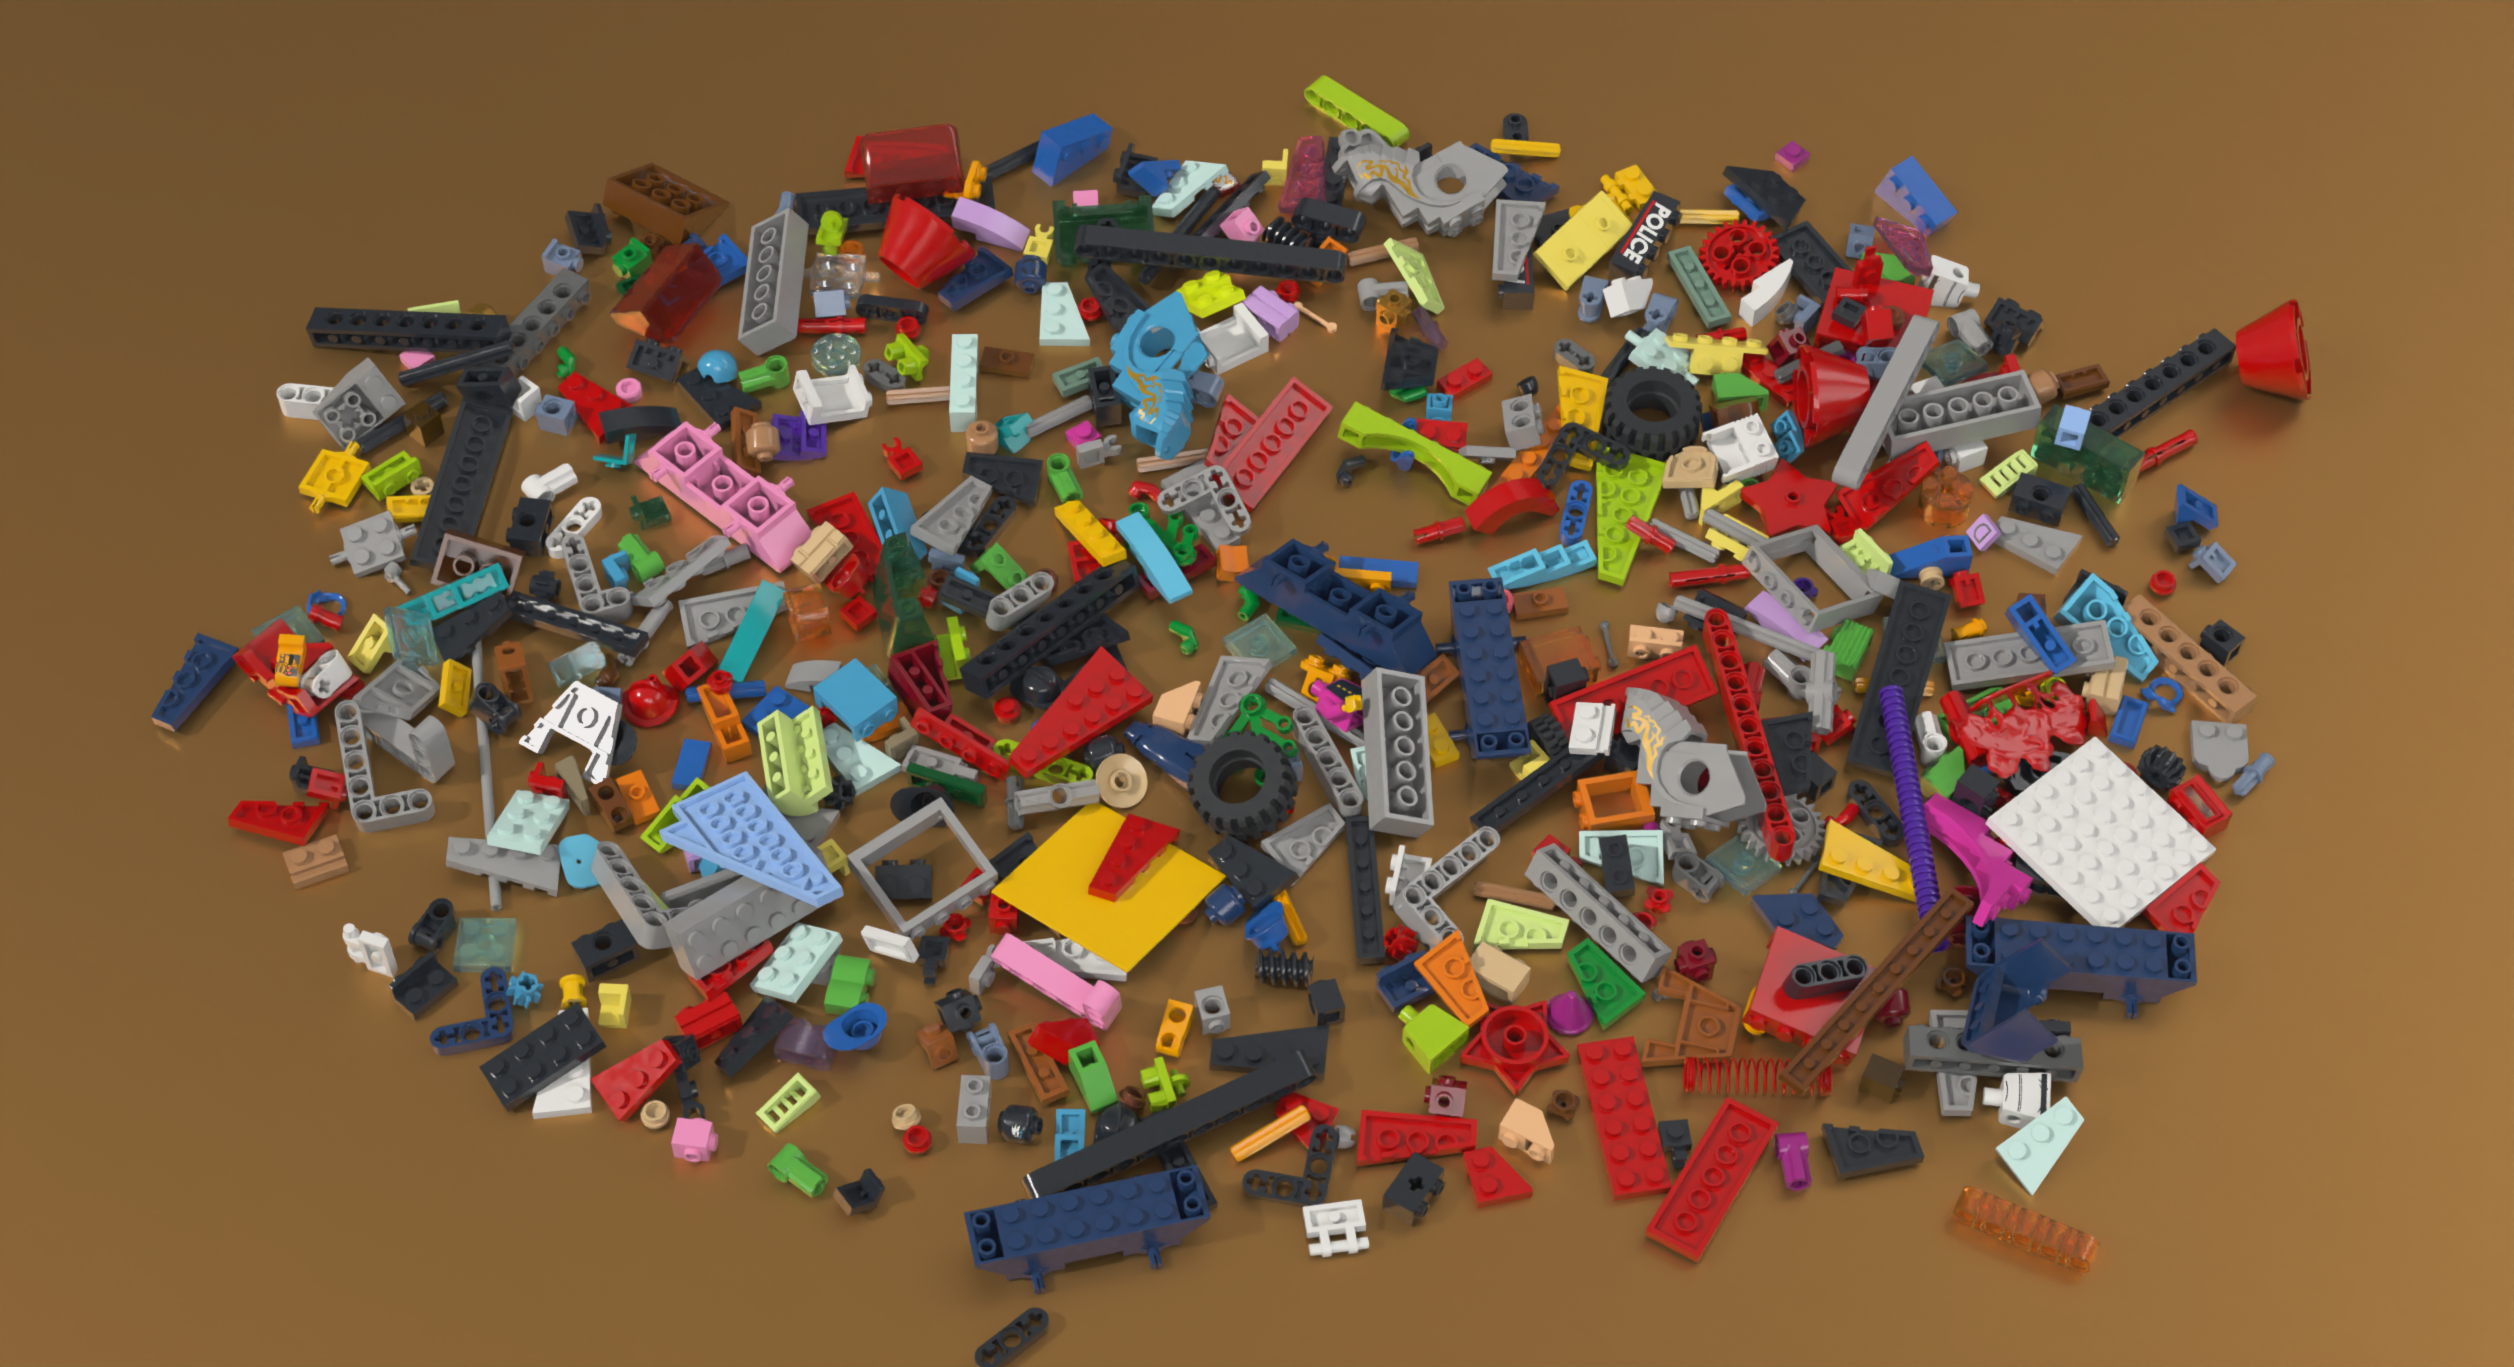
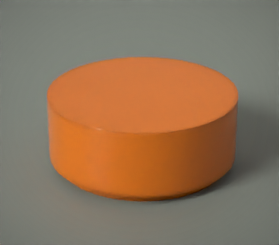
(851, 247)

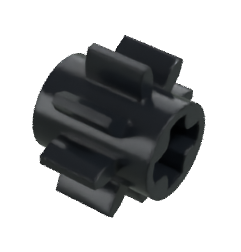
(545, 585)
(842, 793)

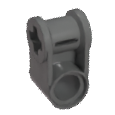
(1700, 879)

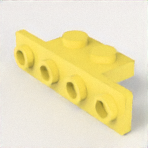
(1713, 355)

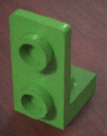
(1000, 565)

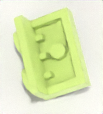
(1867, 553)

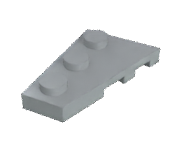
(1304, 840)

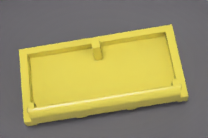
(1583, 240)

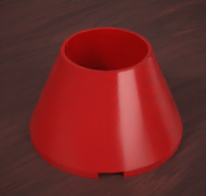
(920, 244)
(2275, 354)
(1827, 394)

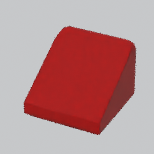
(2096, 720)

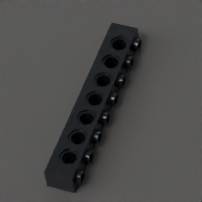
(405, 330)
(2163, 383)
(1049, 628)

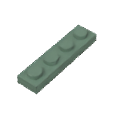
(1699, 287)

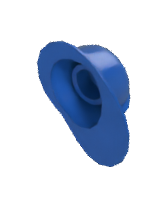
(1267, 926)
(857, 1028)

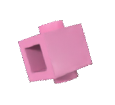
(1242, 225)
(694, 1139)

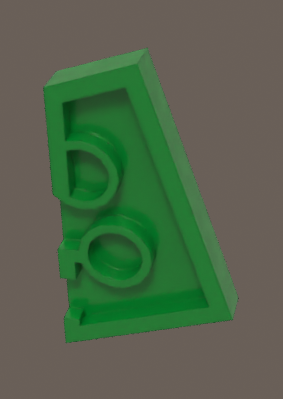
(1603, 983)

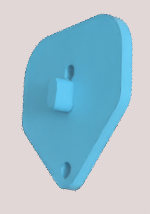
(580, 848)

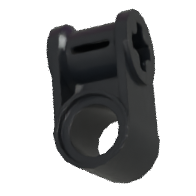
(493, 707)
(433, 931)

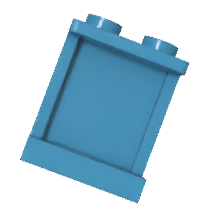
(857, 699)

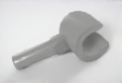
(392, 574)

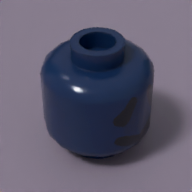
(1030, 274)

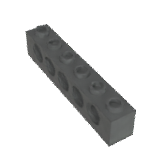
(544, 319)
(1950, 1058)

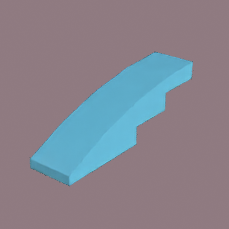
(1154, 557)
(1545, 566)

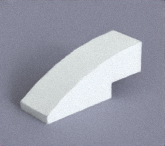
(1765, 293)

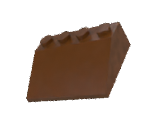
(662, 202)

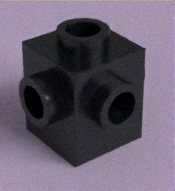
(959, 1010)

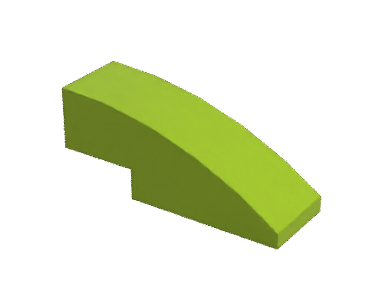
(667, 818)

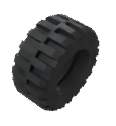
(1654, 390)
(1223, 760)

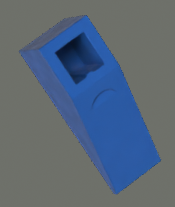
(1946, 552)

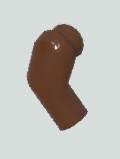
(609, 674)

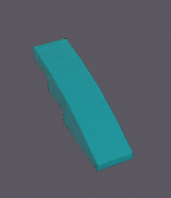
(459, 593)
(752, 630)

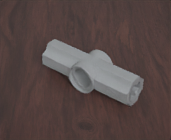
(1822, 691)
(1071, 794)

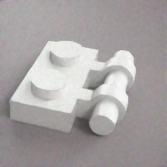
(370, 949)
(1335, 1219)

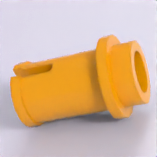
(1975, 628)

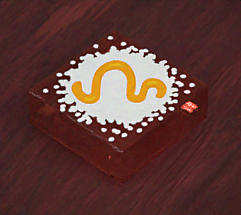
(1226, 184)

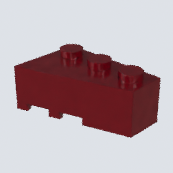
(921, 679)

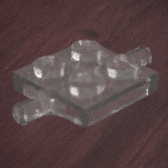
(840, 272)

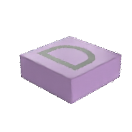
(1983, 532)

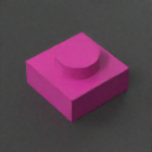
(1082, 433)

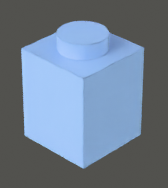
(2072, 427)

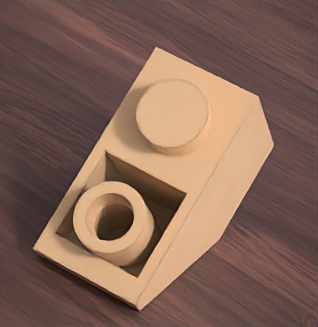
(1177, 708)
(1528, 1131)

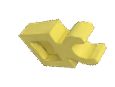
(1041, 244)

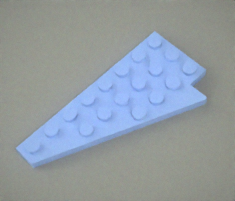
(748, 835)

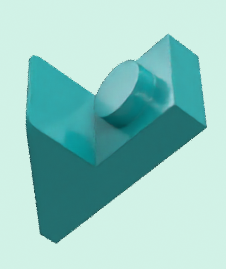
(1013, 431)

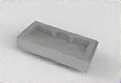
(1488, 454)

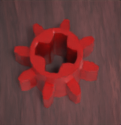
(1400, 942)

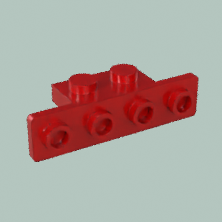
(963, 740)

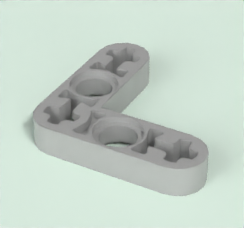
(1208, 489)

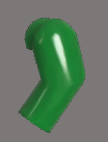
(569, 362)
(1409, 395)
(1251, 604)
(1187, 633)

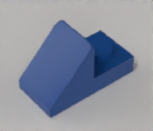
(1154, 175)
(2194, 507)

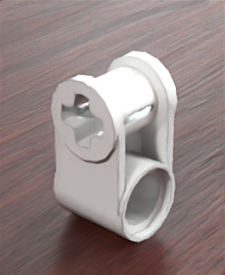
(325, 675)

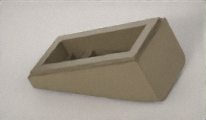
(568, 770)

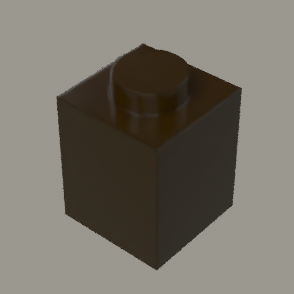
(423, 423)
(1882, 1078)

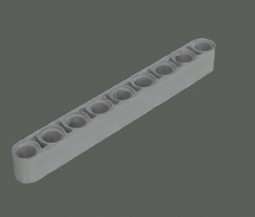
(1885, 402)

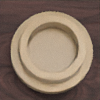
(655, 1114)
(905, 1117)

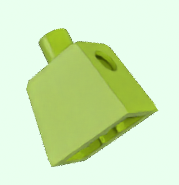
(1432, 1035)

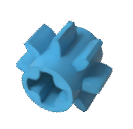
(524, 989)

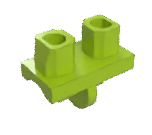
(831, 232)
(910, 357)
(1158, 1076)

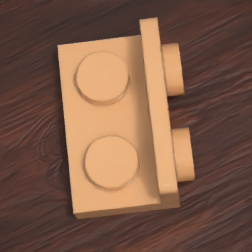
(1653, 642)

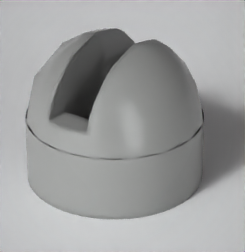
(1665, 612)
(1344, 1136)

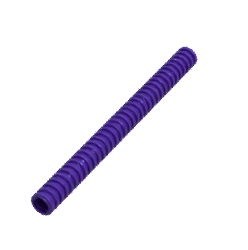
(1910, 801)

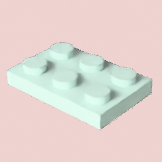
(528, 822)
(796, 962)

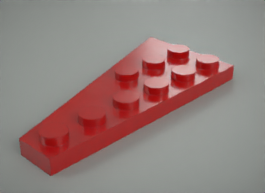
(1087, 707)

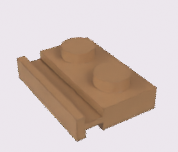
(315, 862)

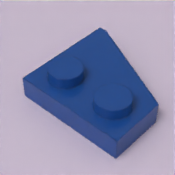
(774, 700)

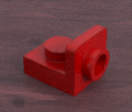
(1967, 589)
(1842, 723)
(546, 785)
(327, 786)

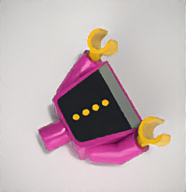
(1339, 703)

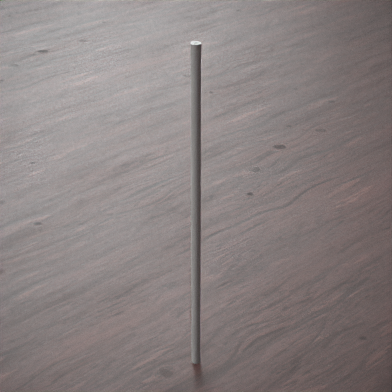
(486, 773)

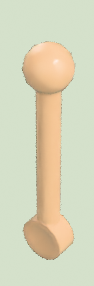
(1331, 327)

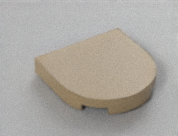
(1691, 469)

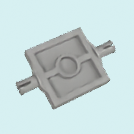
(373, 544)

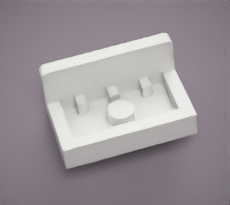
(1405, 869)

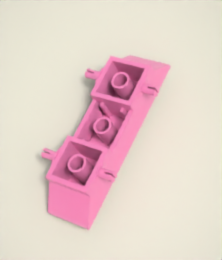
(726, 494)

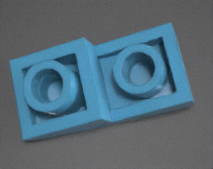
(1439, 407)
(1788, 436)

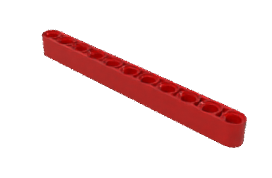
(1748, 731)

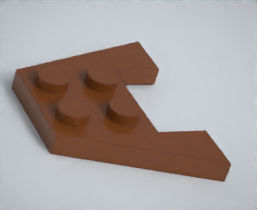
(1705, 1026)

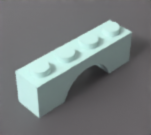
(963, 381)

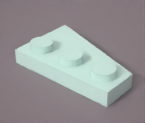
(1185, 185)

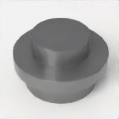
(1786, 312)

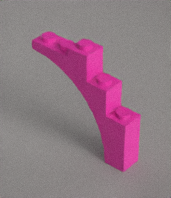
(1986, 859)

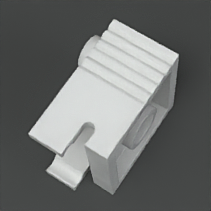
(1742, 449)

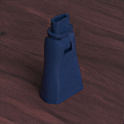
(1165, 749)

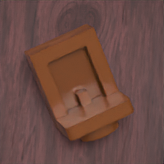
(938, 1044)

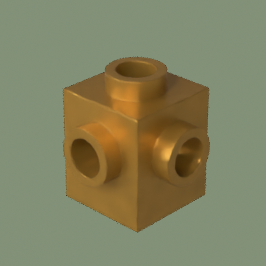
(1393, 310)

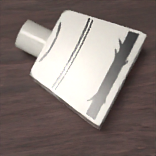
(1949, 283)
(2020, 1097)

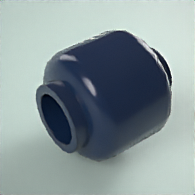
(1224, 905)

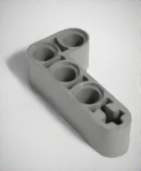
(609, 604)

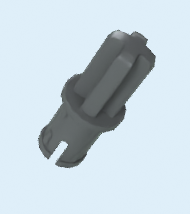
(1014, 821)

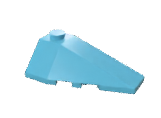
(2098, 602)

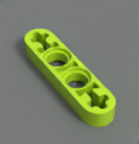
(1077, 769)

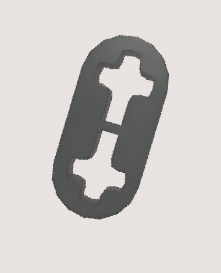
(1574, 357)
(886, 375)

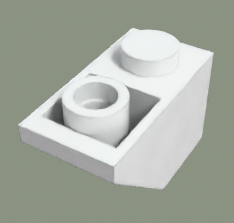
(1627, 295)

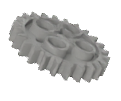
(1807, 828)

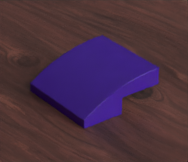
(799, 439)

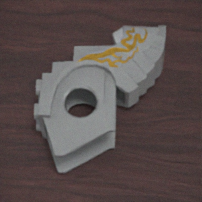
(1412, 185)
(1675, 756)

